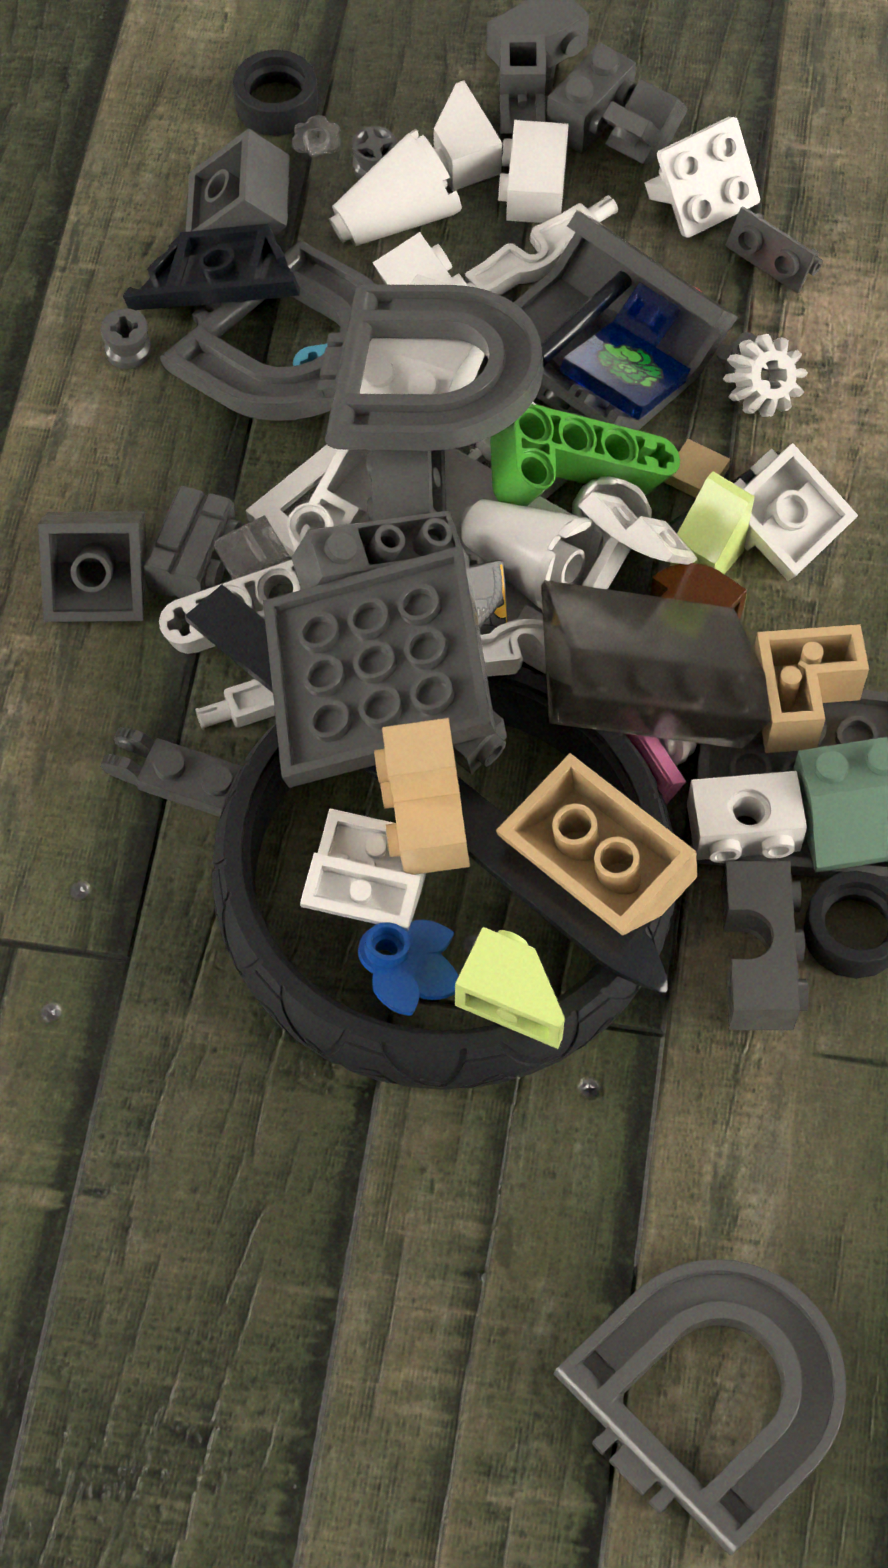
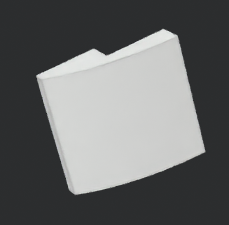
(641, 534)
(357, 875)

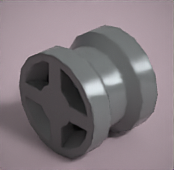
(370, 147)
(134, 346)

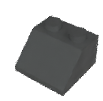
(240, 186)
(93, 566)

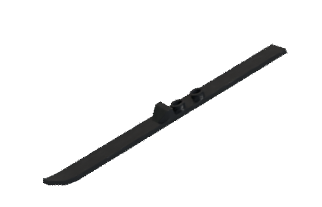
(243, 638)

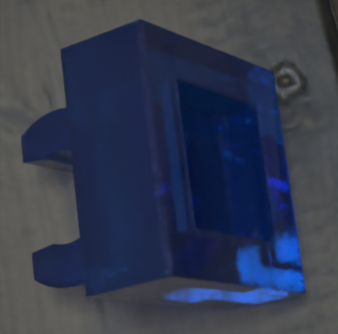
(647, 314)

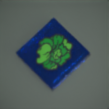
(625, 370)

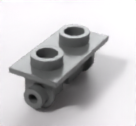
(772, 250)

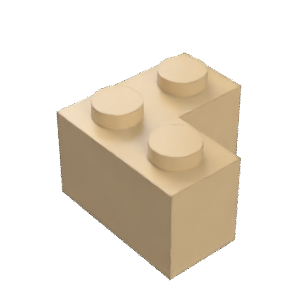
(802, 674)
(423, 788)

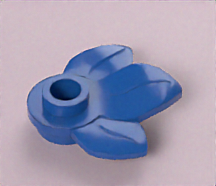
(415, 967)

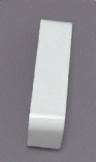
(249, 588)

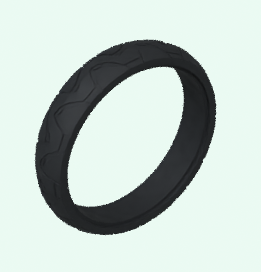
(390, 1050)

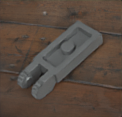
(172, 771)

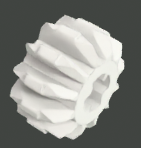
(764, 394)

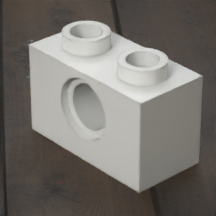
(768, 798)

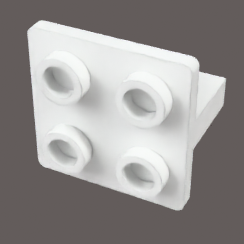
(705, 177)

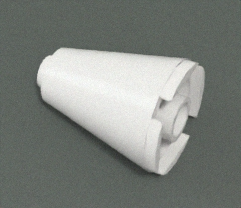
(396, 194)
(531, 544)

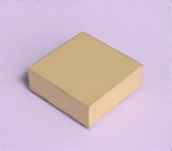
(695, 466)

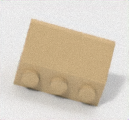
(601, 847)

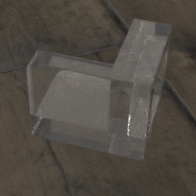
(250, 548)

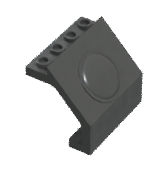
(583, 269)

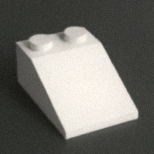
(419, 363)

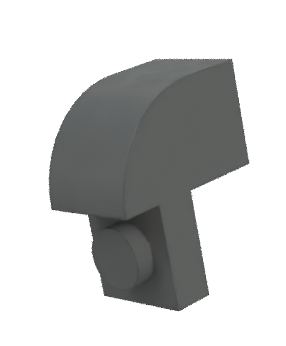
(521, 80)
(645, 122)

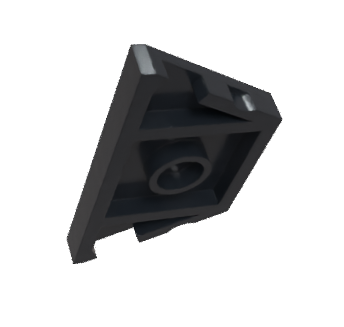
(216, 268)

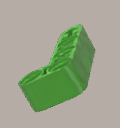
(574, 448)

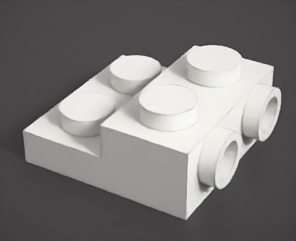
(792, 510)

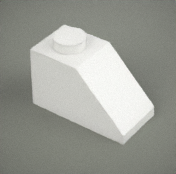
(466, 140)

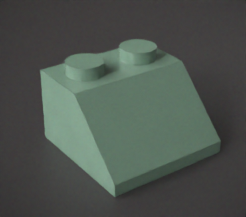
(845, 803)

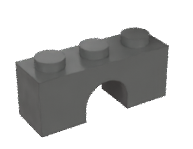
(762, 902)

